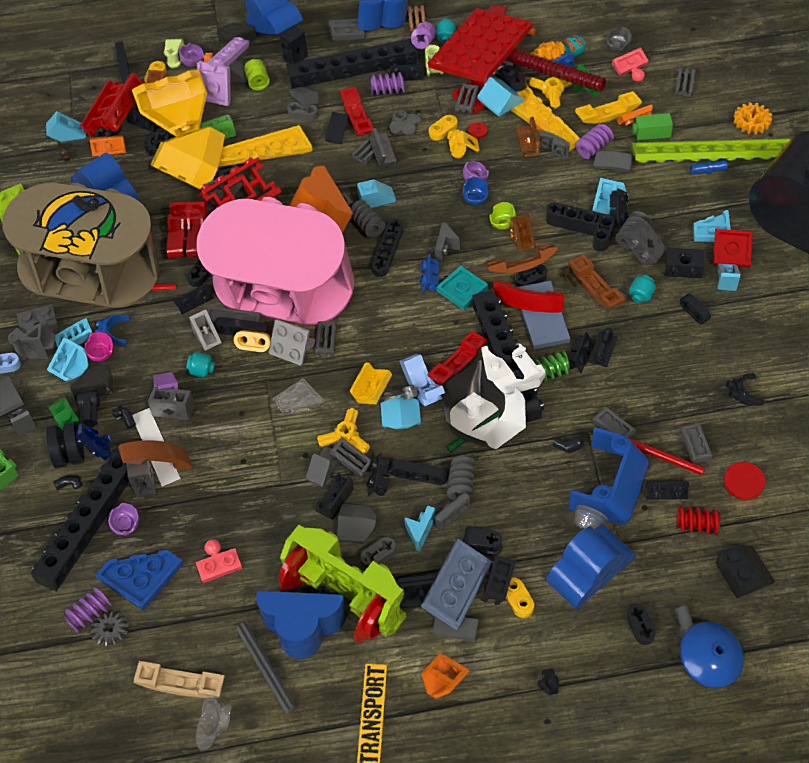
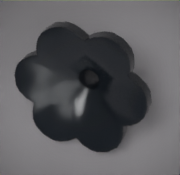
(549, 681)

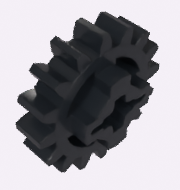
(153, 141)

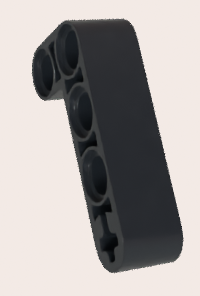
(582, 221)

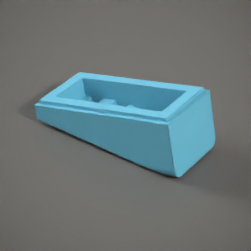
(81, 327)

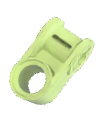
(430, 51)
(172, 52)

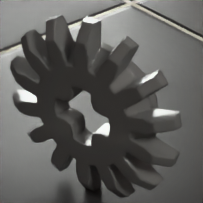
(117, 629)

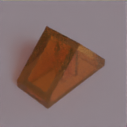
(522, 232)

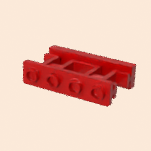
(111, 105)
(232, 180)

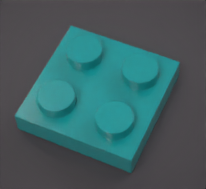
(460, 287)

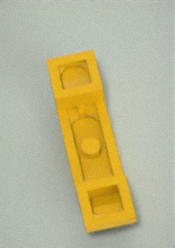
(610, 111)

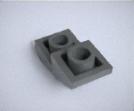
(551, 141)
(613, 160)

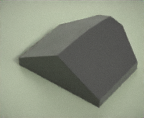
(355, 523)

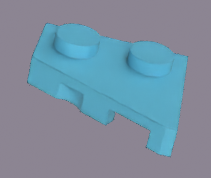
(704, 229)

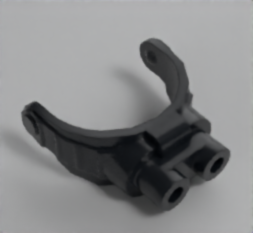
(739, 392)

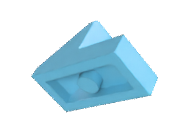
(728, 277)
(419, 530)

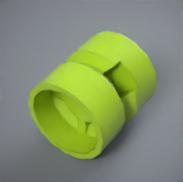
(256, 74)

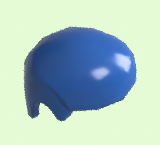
(475, 191)

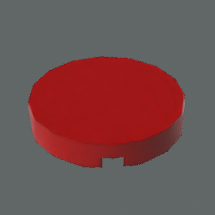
(744, 481)

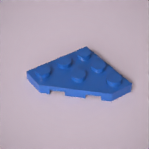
(140, 576)

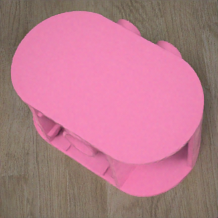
(277, 260)

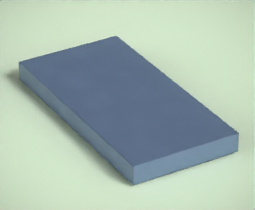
(544, 327)
(456, 584)

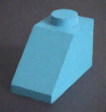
(64, 128)
(375, 193)

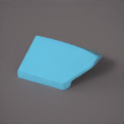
(602, 198)
(69, 360)
(400, 413)

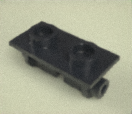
(408, 71)
(137, 119)
(619, 200)
(194, 298)
(603, 348)
(580, 352)
(377, 483)
(667, 490)

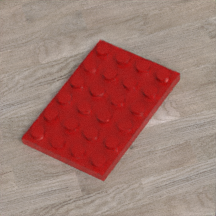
(480, 45)

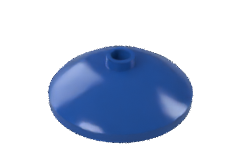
(702, 660)

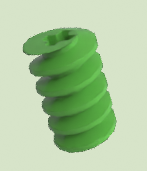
(554, 364)

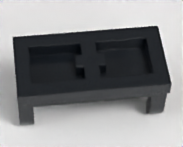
(335, 497)
(498, 579)
(415, 589)

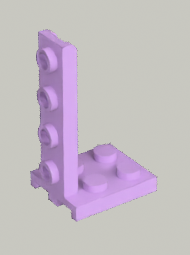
(217, 73)

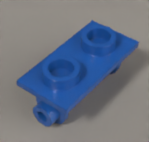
(429, 268)

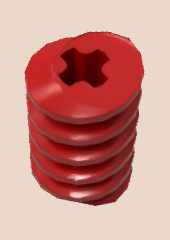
(698, 519)

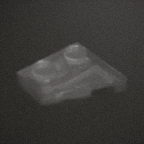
(298, 398)

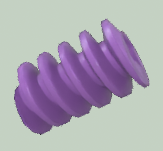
(423, 35)
(387, 83)
(594, 140)
(86, 609)

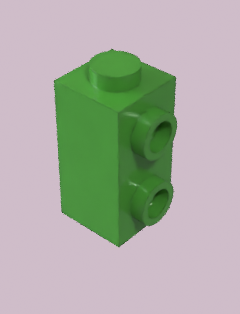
(652, 126)

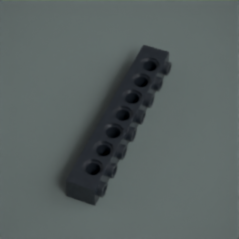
(351, 63)
(502, 345)
(87, 526)

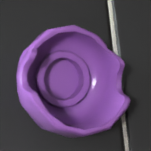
(191, 54)
(475, 169)
(124, 519)

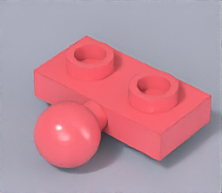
(631, 62)
(217, 564)

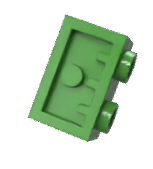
(222, 124)

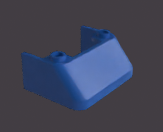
(620, 500)

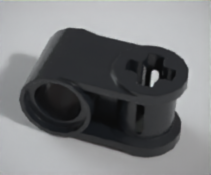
(482, 540)

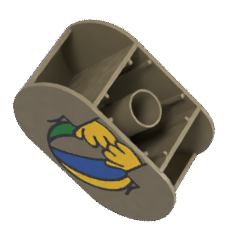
(79, 254)

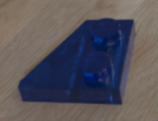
(99, 445)

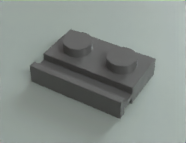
(345, 29)
(46, 312)

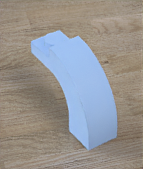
(417, 375)

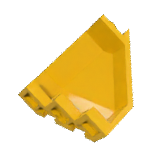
(173, 102)
(191, 156)

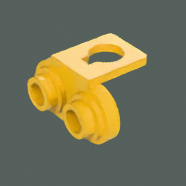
(459, 140)

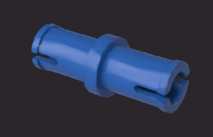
(708, 167)

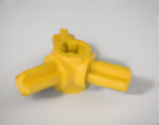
(551, 88)
(347, 431)

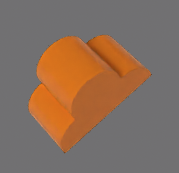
(324, 195)

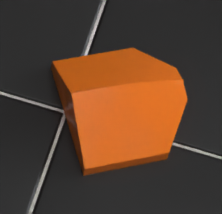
(442, 676)

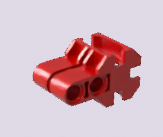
(184, 228)

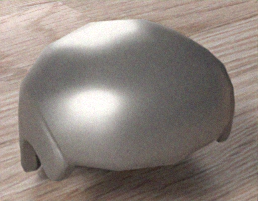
(619, 40)

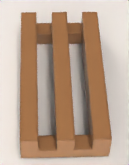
(416, 10)

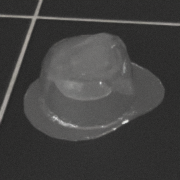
(586, 517)
(213, 722)

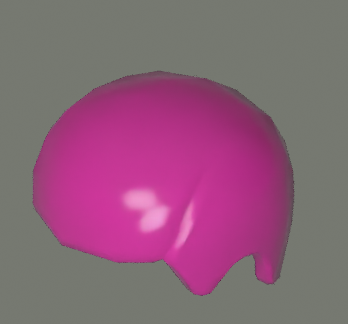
(99, 346)

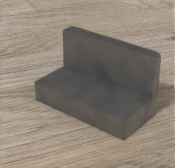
(382, 149)

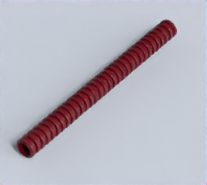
(557, 70)

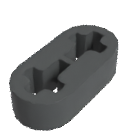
(298, 111)
(378, 553)

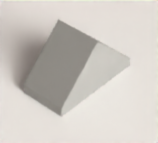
(204, 330)

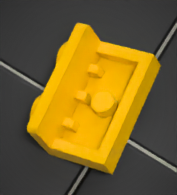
(370, 384)

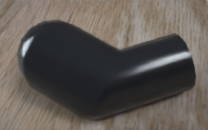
(92, 205)
(126, 415)
(64, 481)

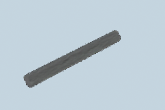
(266, 668)

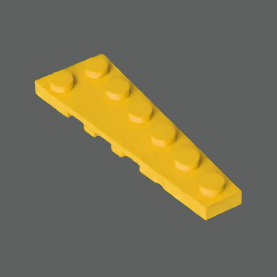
(543, 117)
(272, 145)

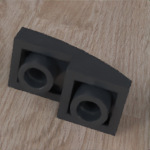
(337, 128)

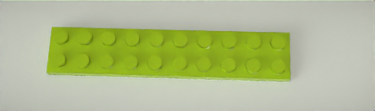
(708, 150)

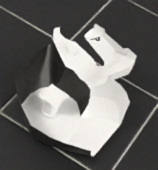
(486, 389)

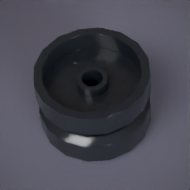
(64, 445)

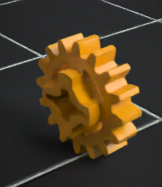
(550, 50)
(752, 118)

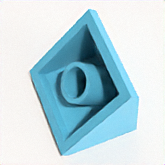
(499, 96)

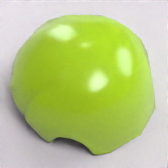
(501, 215)

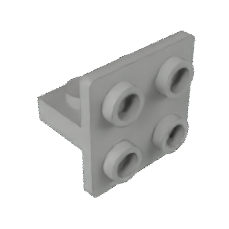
(290, 342)

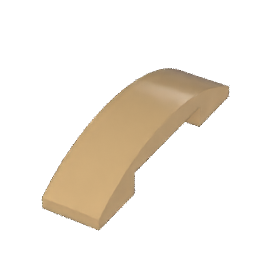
(178, 682)

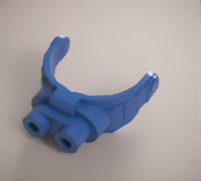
(107, 323)

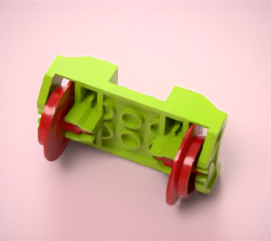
(315, 557)

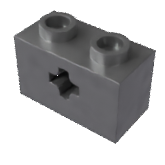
(645, 243)
(171, 403)
(142, 478)

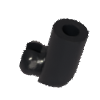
(570, 445)

